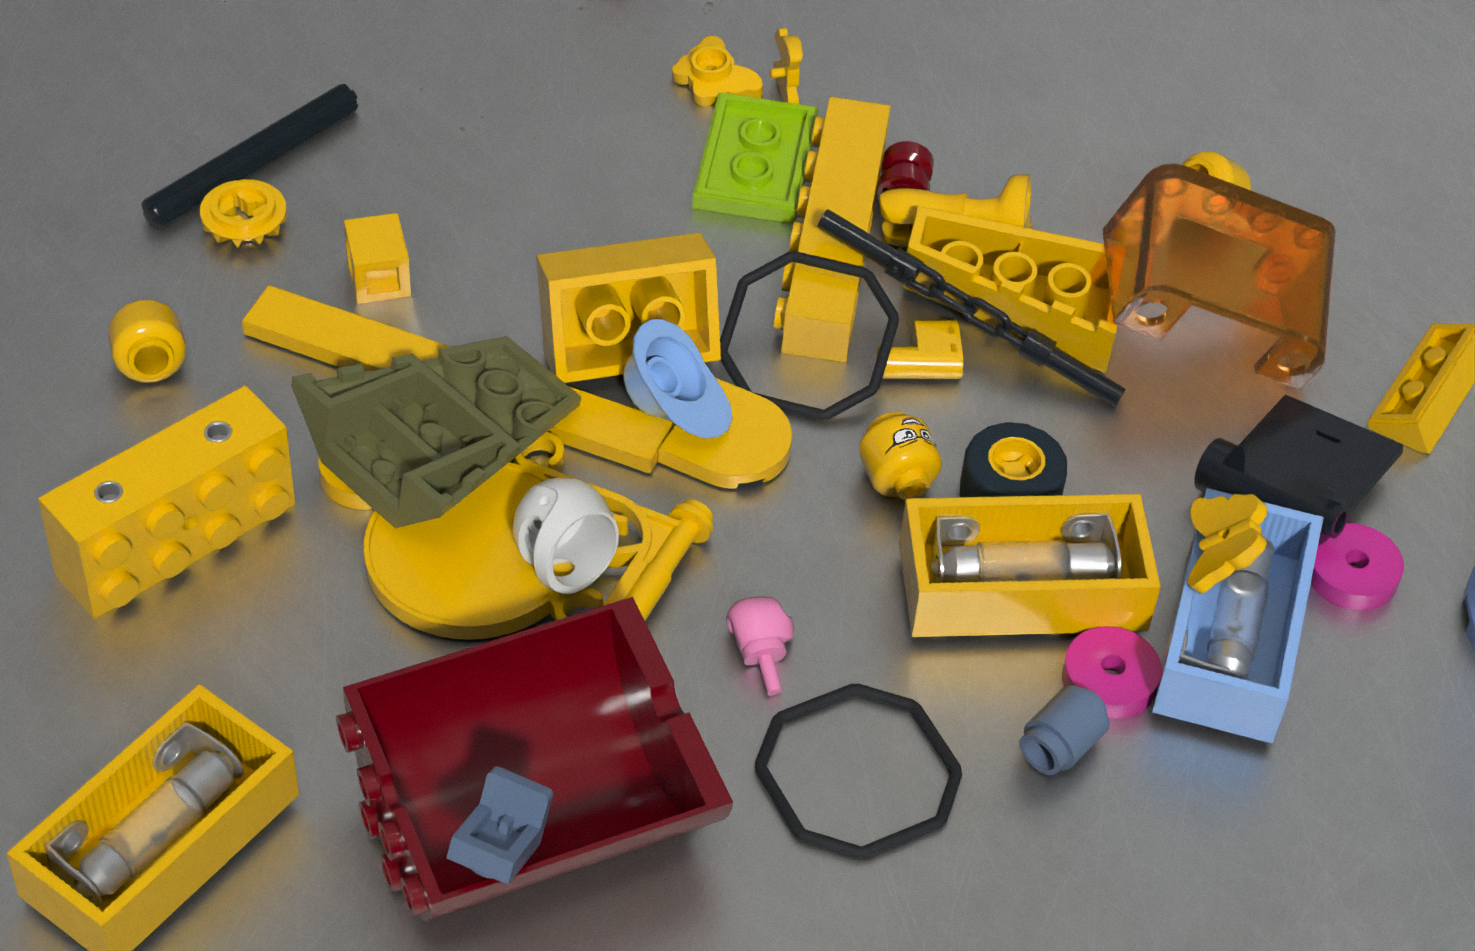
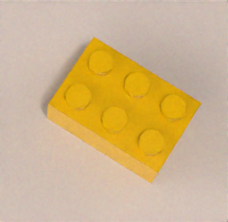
(604, 293)

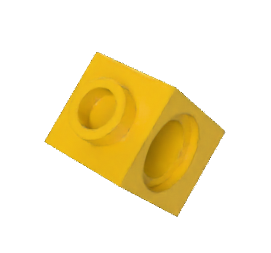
(377, 258)

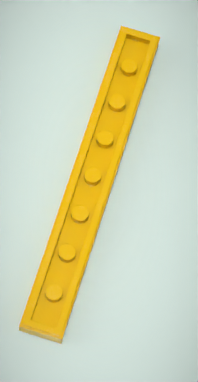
(350, 339)

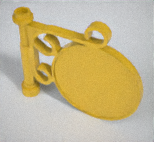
(469, 579)

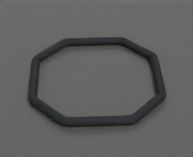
(828, 264)
(886, 842)

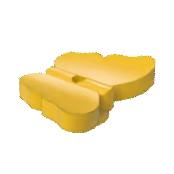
(712, 70)
(1230, 534)

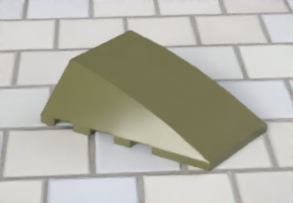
(431, 428)

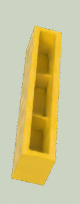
(845, 179)

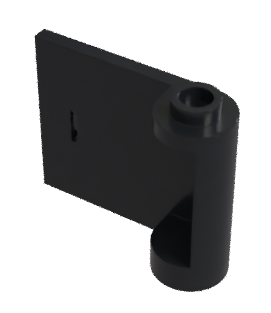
(1301, 463)

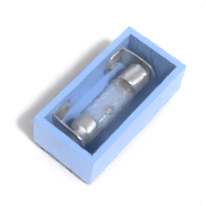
(1240, 640)

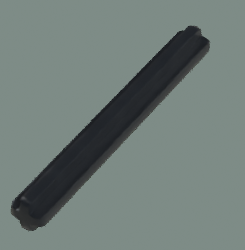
(249, 154)

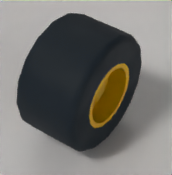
(1013, 462)

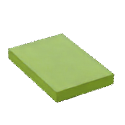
(755, 158)

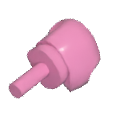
(760, 634)

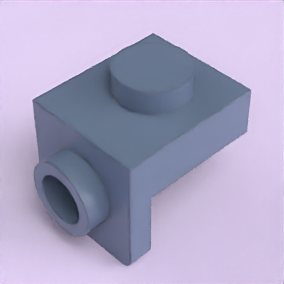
(503, 827)

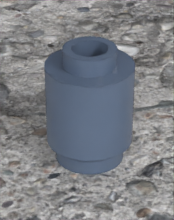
(1064, 730)

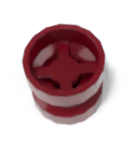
(906, 166)

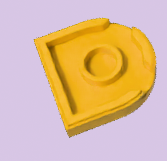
(750, 450)

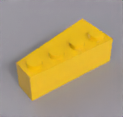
(1027, 273)

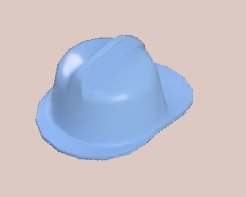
(673, 382)

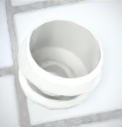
(565, 524)

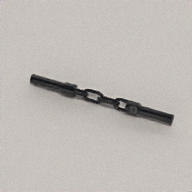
(1035, 345)

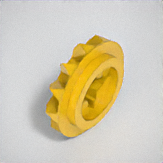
(255, 199)

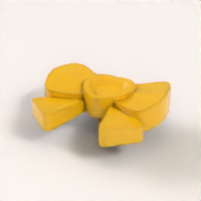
(787, 69)

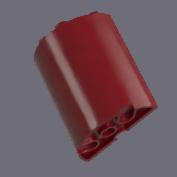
(560, 704)

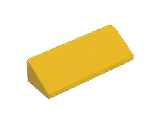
(1428, 387)

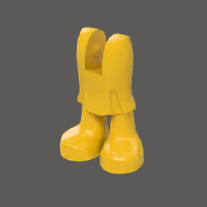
(901, 206)

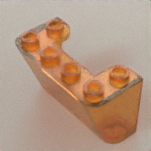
(1228, 252)

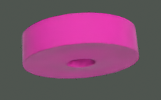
(1361, 587)
(1120, 651)

